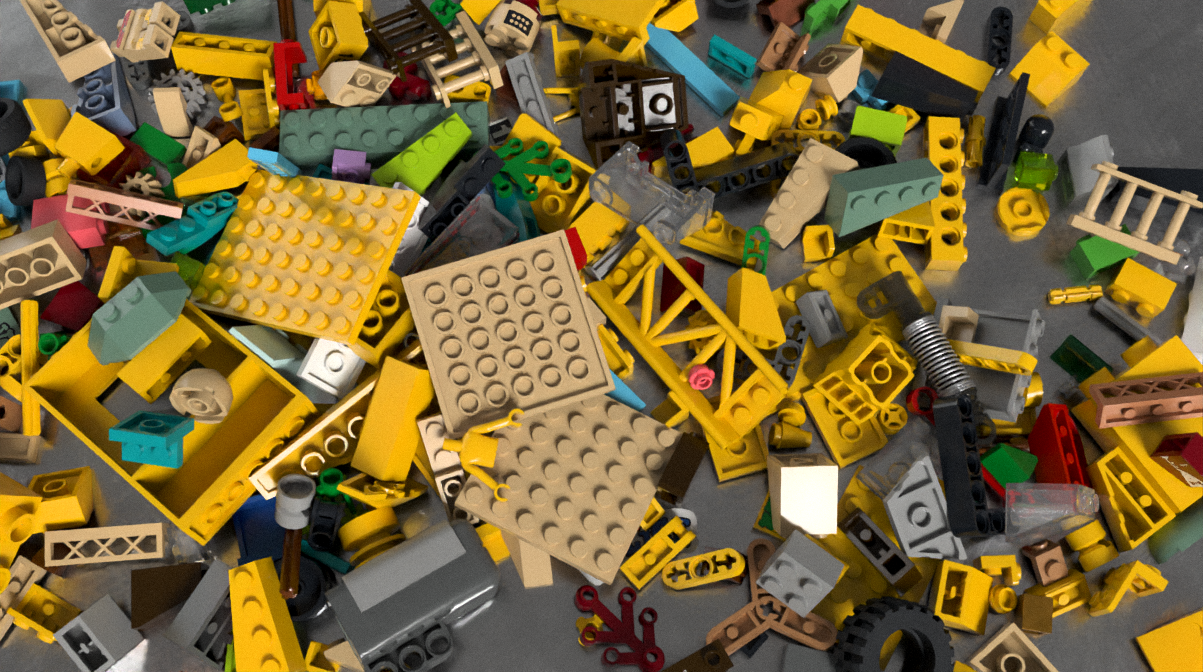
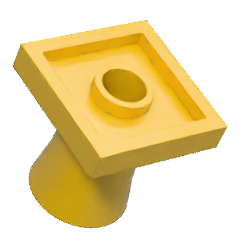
(598, 50)

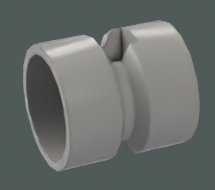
(294, 501)

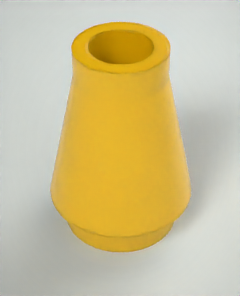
(789, 436)

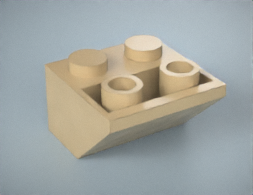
(355, 83)

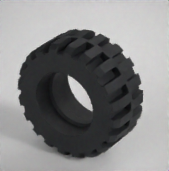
(878, 619)

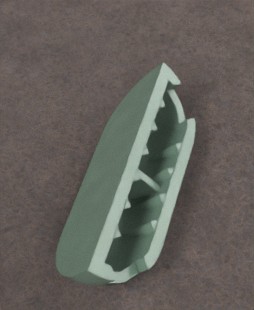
(1178, 533)

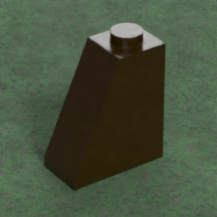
(682, 469)
(162, 592)

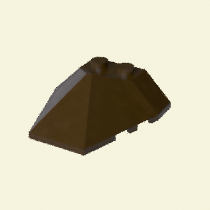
(628, 104)

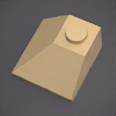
(834, 70)

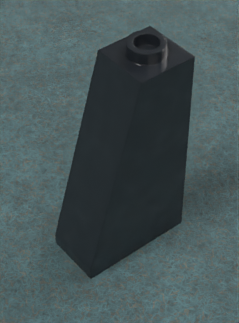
(924, 89)
(1169, 178)

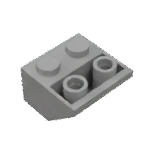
(1076, 169)
(98, 636)

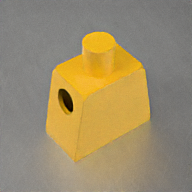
(755, 119)
(86, 147)
(911, 225)

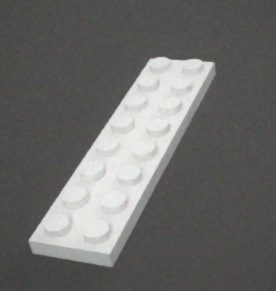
(333, 364)

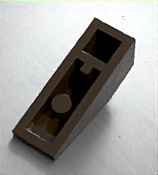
(880, 551)

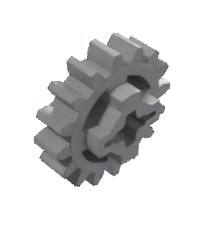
(182, 80)

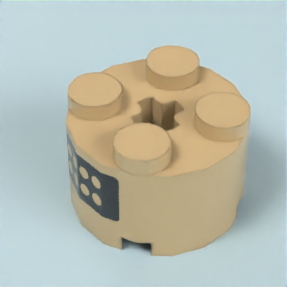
(512, 28)

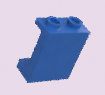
(258, 531)

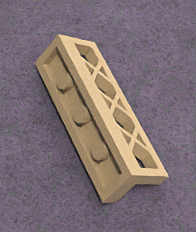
(103, 533)

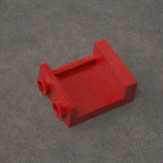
(285, 55)

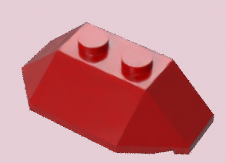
(1058, 448)

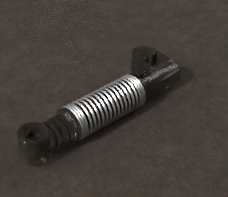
(926, 341)

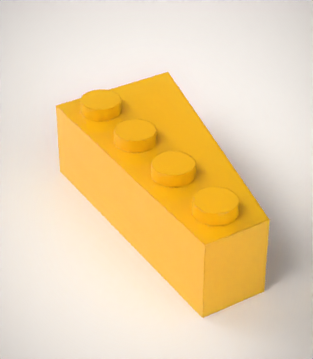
(262, 621)

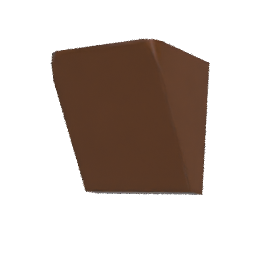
(60, 553)

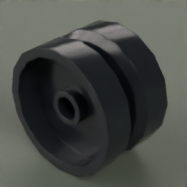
(314, 581)

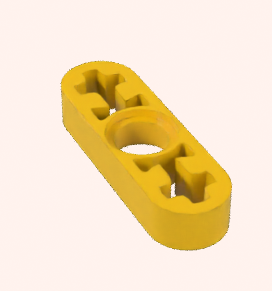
(685, 581)

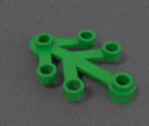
(519, 165)

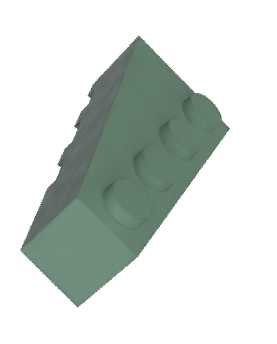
(879, 192)

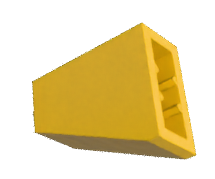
(753, 309)

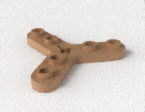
(751, 622)

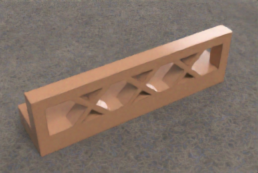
(126, 201)
(1151, 407)

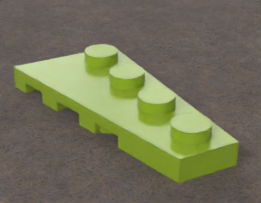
(426, 157)

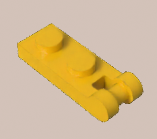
(656, 553)

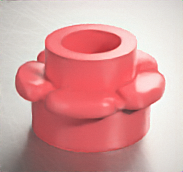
(701, 377)

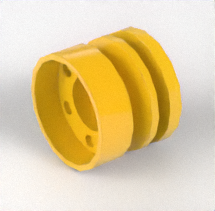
(370, 535)

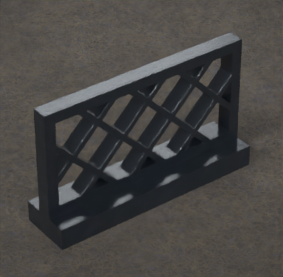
(1002, 138)

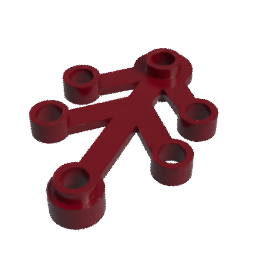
(621, 632)

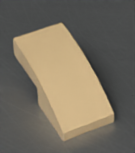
(172, 111)

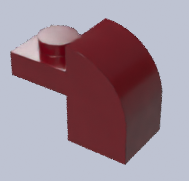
(414, 86)

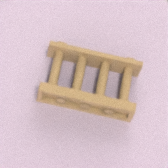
(479, 56)
(1137, 239)

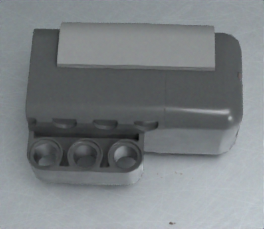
(411, 593)

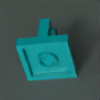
(152, 438)

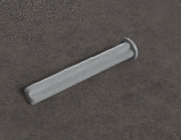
(613, 255)
(1123, 320)

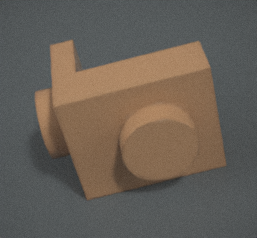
(1046, 561)

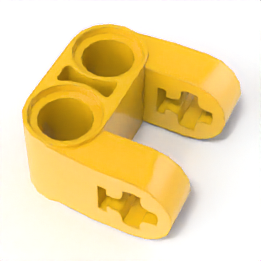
(11, 356)

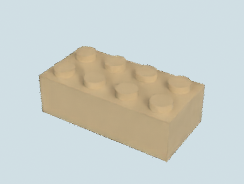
(38, 263)

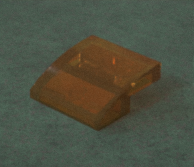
(119, 235)

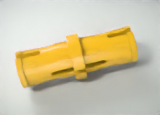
(975, 141)

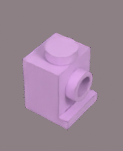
(350, 166)

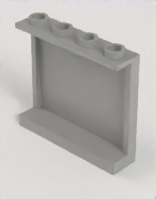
(997, 390)

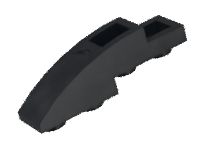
(459, 191)

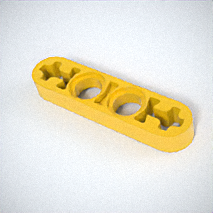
(993, 357)

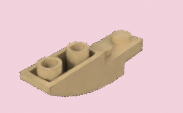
(445, 465)

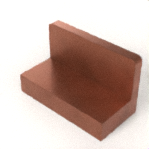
(784, 10)

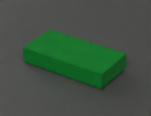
(158, 144)

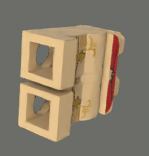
(144, 31)

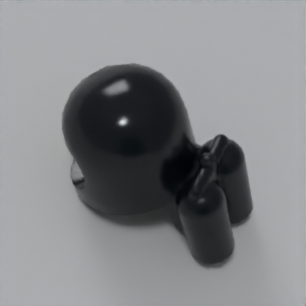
(1035, 135)

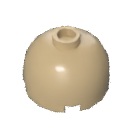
(202, 394)

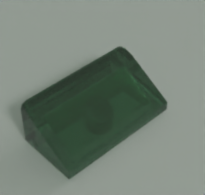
(1078, 359)

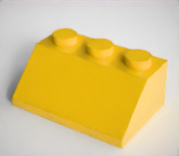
(386, 323)

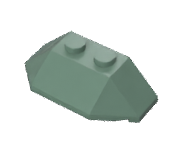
(136, 316)

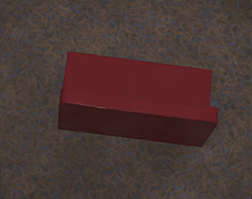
(673, 288)

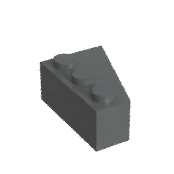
(206, 618)

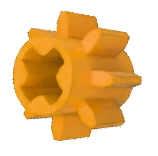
(313, 86)

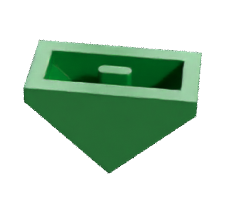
(1008, 464)

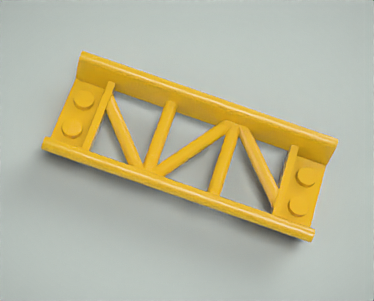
(737, 411)

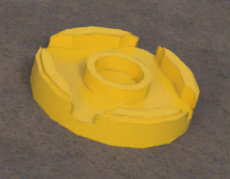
(1022, 211)

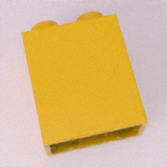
(1140, 440)

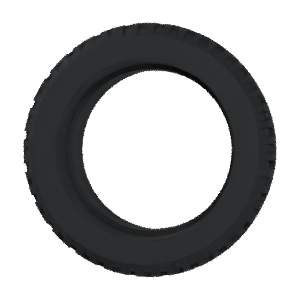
(13, 126)
(867, 149)

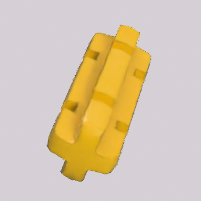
(1074, 294)

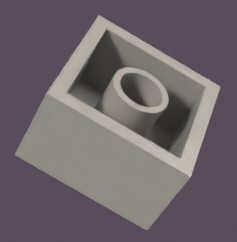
(800, 573)

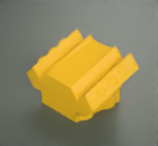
(866, 374)

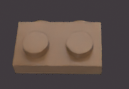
(783, 49)

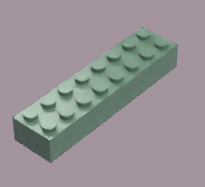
(380, 131)

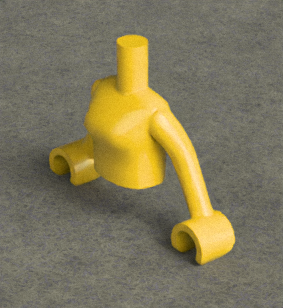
(481, 450)

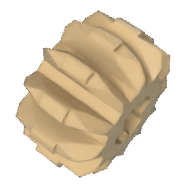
(144, 185)

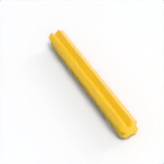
(29, 365)

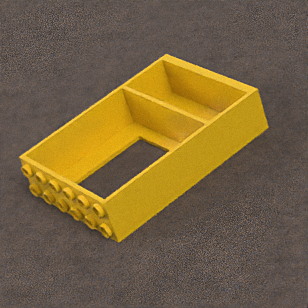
(215, 456)

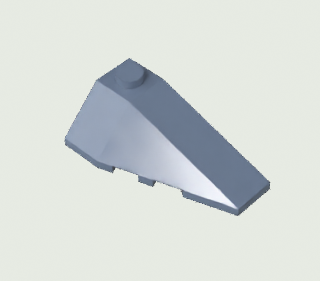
(106, 99)

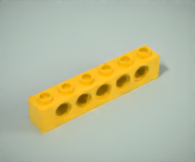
(937, 253)

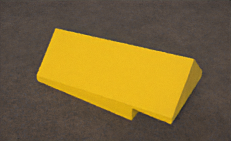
(390, 424)

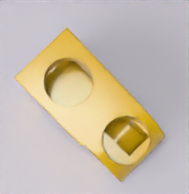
(472, 93)

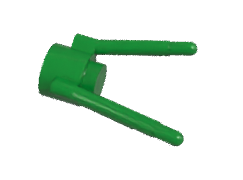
(52, 342)

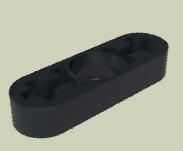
(1005, 33)

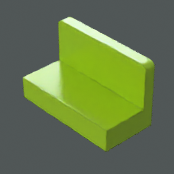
(880, 125)

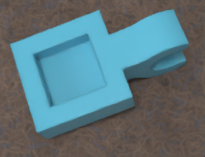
(865, 87)

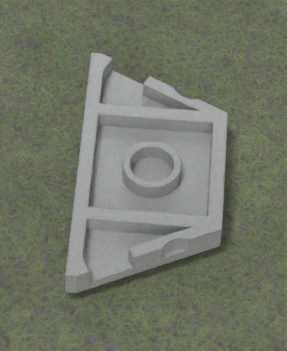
(921, 514)

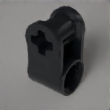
(324, 523)

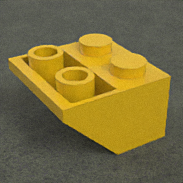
(961, 596)

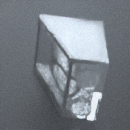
(1046, 510)

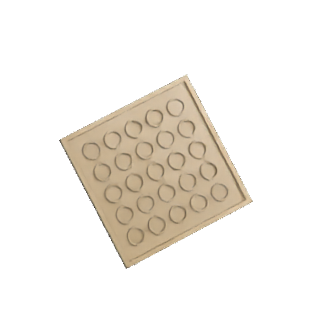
(508, 333)
(575, 481)

